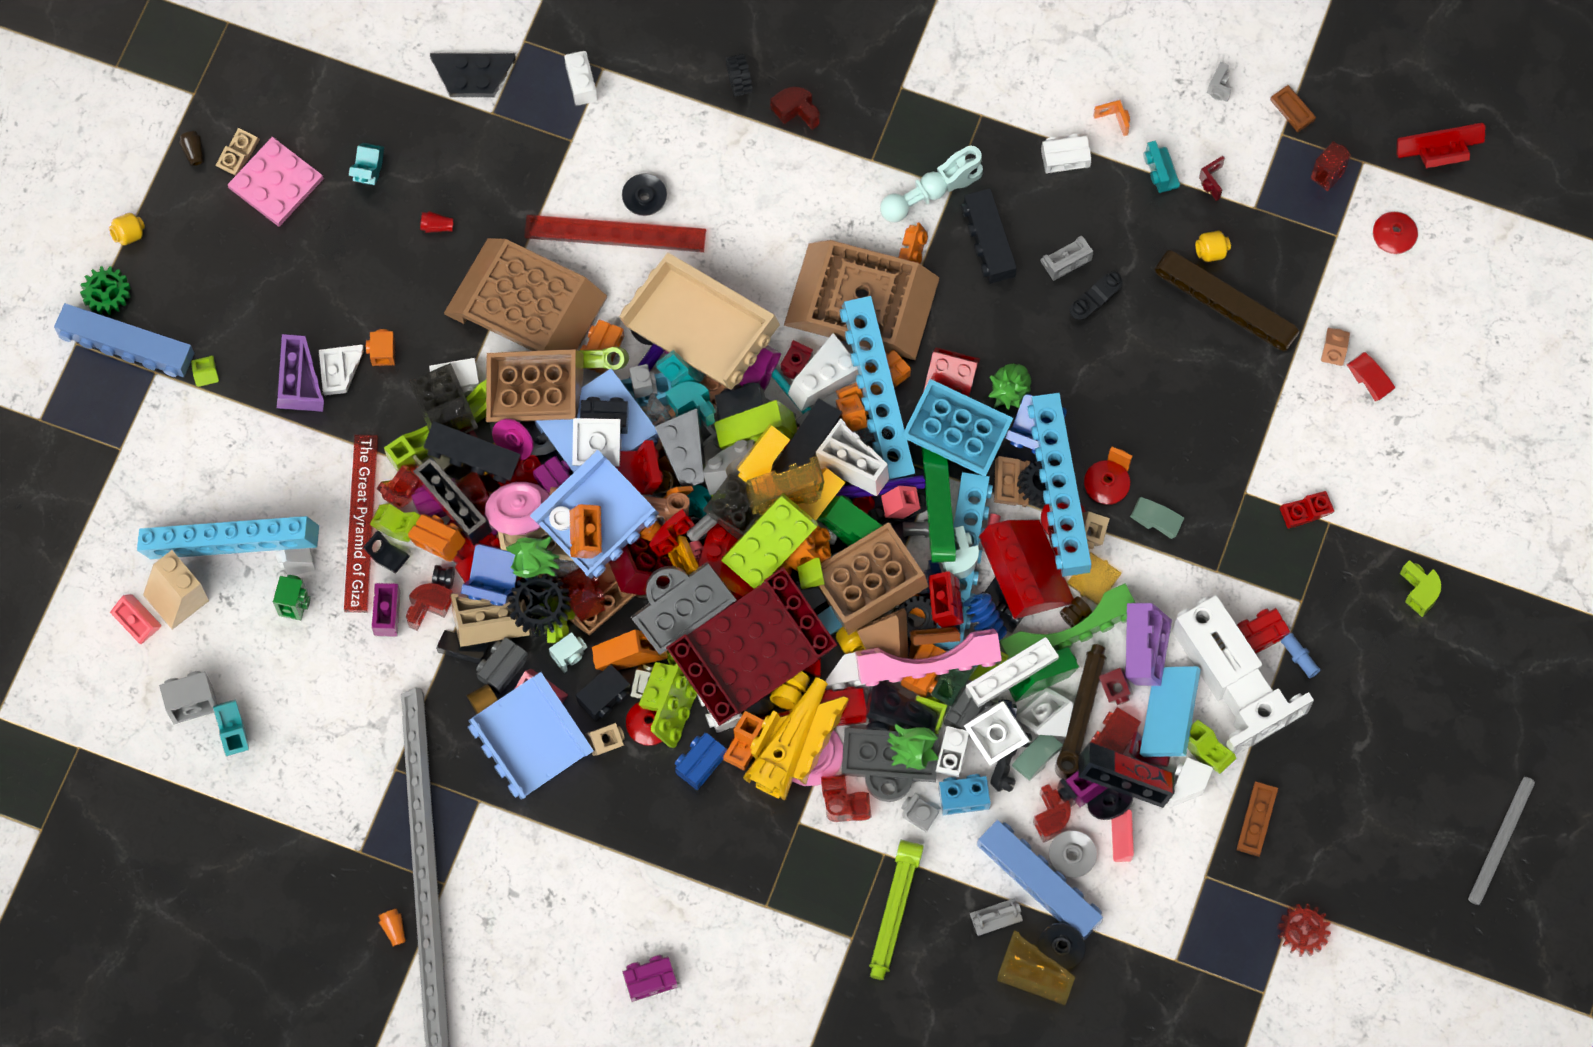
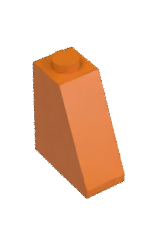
(626, 652)

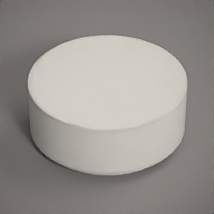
(560, 518)

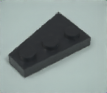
(893, 708)

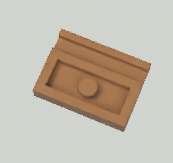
(1006, 481)

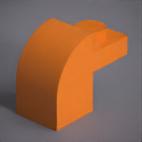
(745, 731)

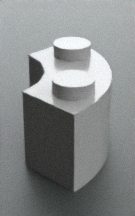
(724, 464)

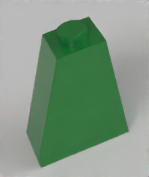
(1046, 677)

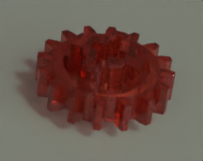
(1294, 929)

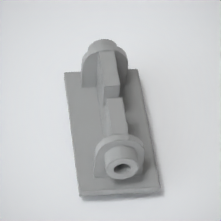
(996, 917)

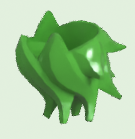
(1010, 385)
(532, 557)
(913, 747)

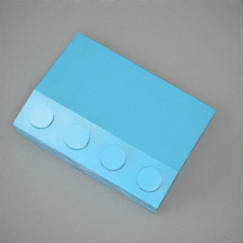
(957, 427)

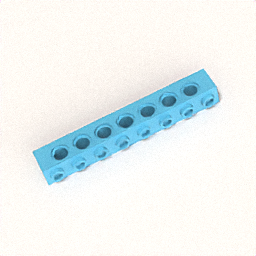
(864, 309)
(1050, 407)
(970, 486)
(229, 537)

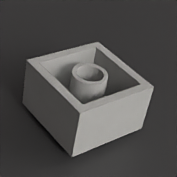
(188, 697)

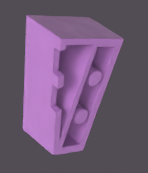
(297, 379)
(1146, 643)

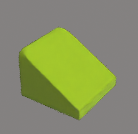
(204, 371)
(810, 574)

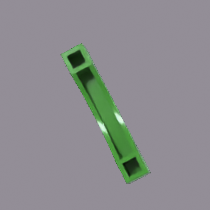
(1107, 613)

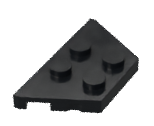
(472, 72)

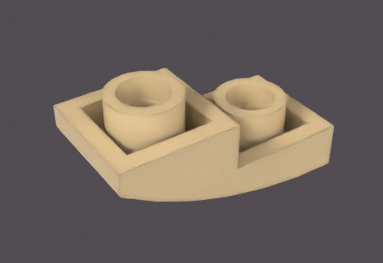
(238, 152)

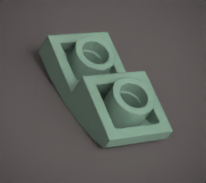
(1158, 516)
(1037, 755)

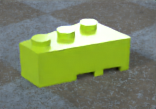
(753, 422)

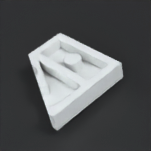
(339, 367)

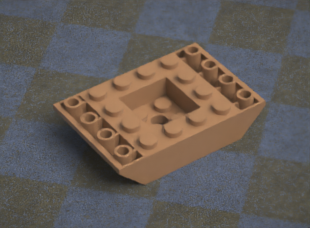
(836, 271)

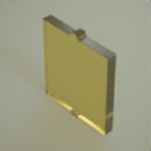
(1097, 582)

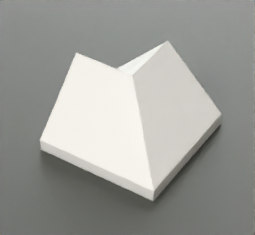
(1047, 714)
(996, 732)

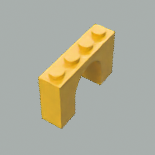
(760, 461)

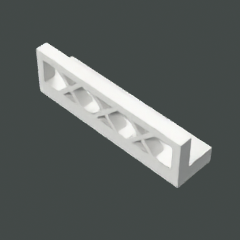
(1011, 672)

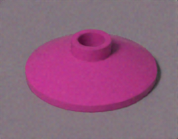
(513, 436)

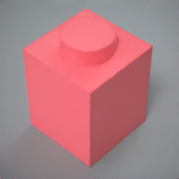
(900, 502)

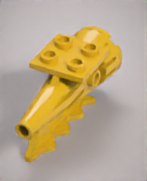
(794, 742)

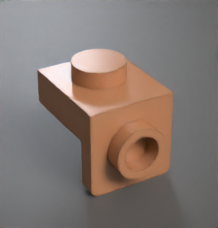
(1335, 346)

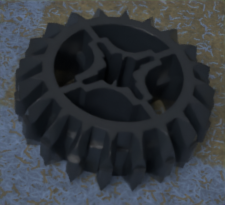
(533, 610)

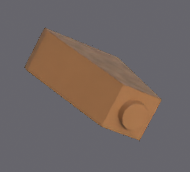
(887, 634)

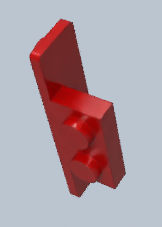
(1442, 146)

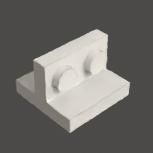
(596, 435)

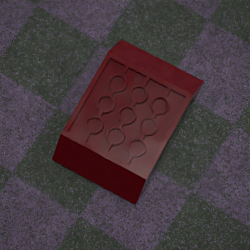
(752, 647)

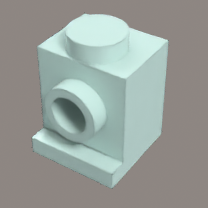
(567, 651)

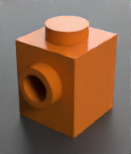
(381, 347)

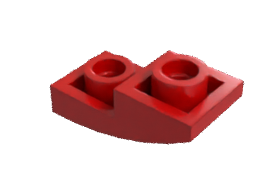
(1372, 375)
(1307, 510)
(665, 538)

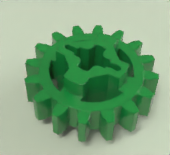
(114, 292)

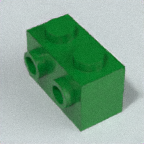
(291, 597)

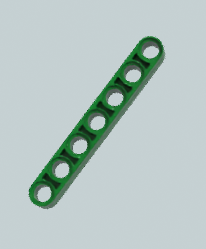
(939, 507)

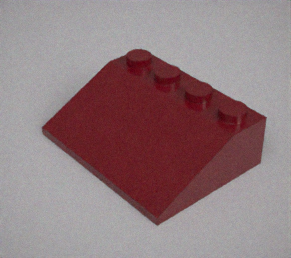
(637, 565)

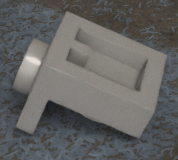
(1217, 85)
(919, 812)

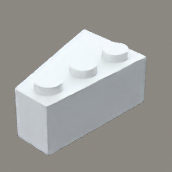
(823, 375)
(852, 460)

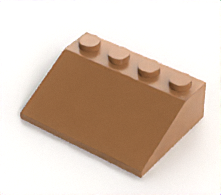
(533, 385)
(870, 578)

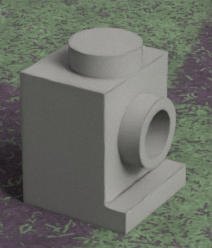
(642, 381)

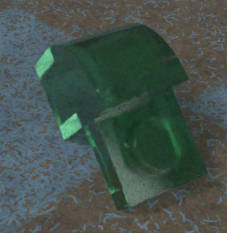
(951, 685)

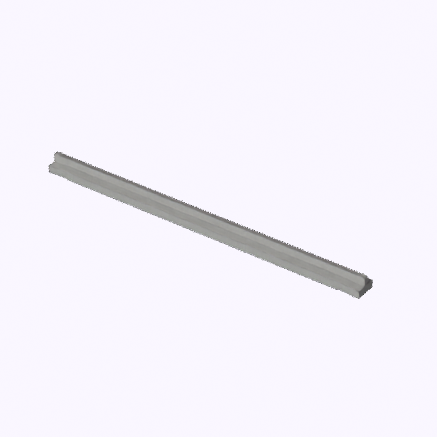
(424, 869)

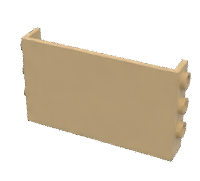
(699, 320)

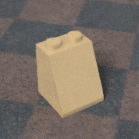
(174, 590)

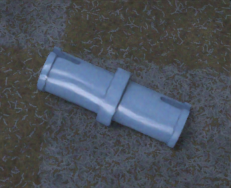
(1300, 655)

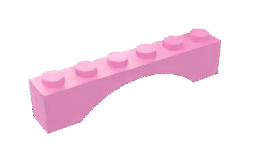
(976, 649)

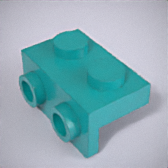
(1161, 167)

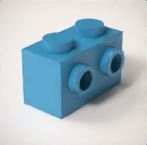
(964, 794)

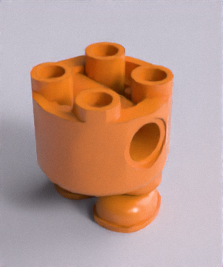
(812, 547)

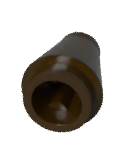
(191, 145)

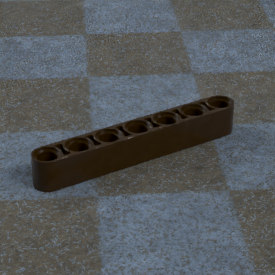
(1226, 300)

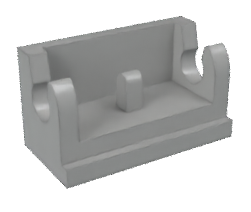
(1067, 258)

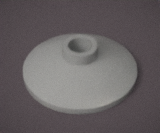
(1076, 843)

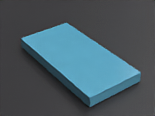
(1170, 713)

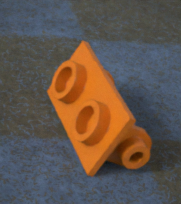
(915, 238)

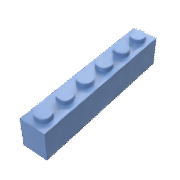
(123, 340)
(1038, 879)

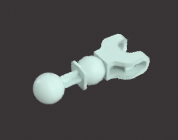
(933, 185)

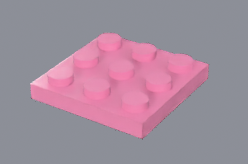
(275, 181)

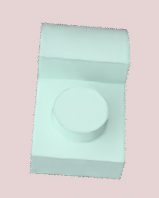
(965, 555)

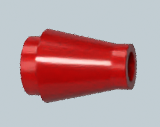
(435, 222)

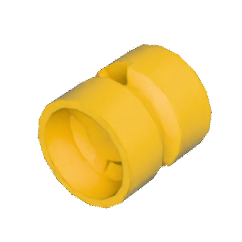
(790, 693)

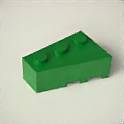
(847, 520)

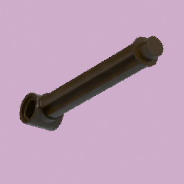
(1081, 711)

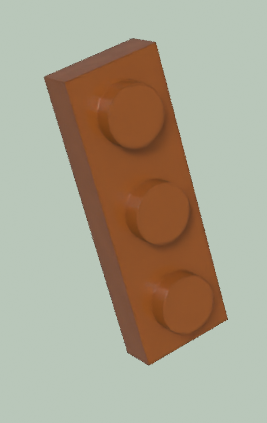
(1257, 819)

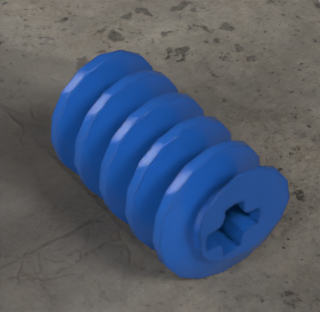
(985, 614)

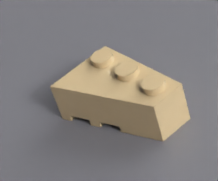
(483, 622)

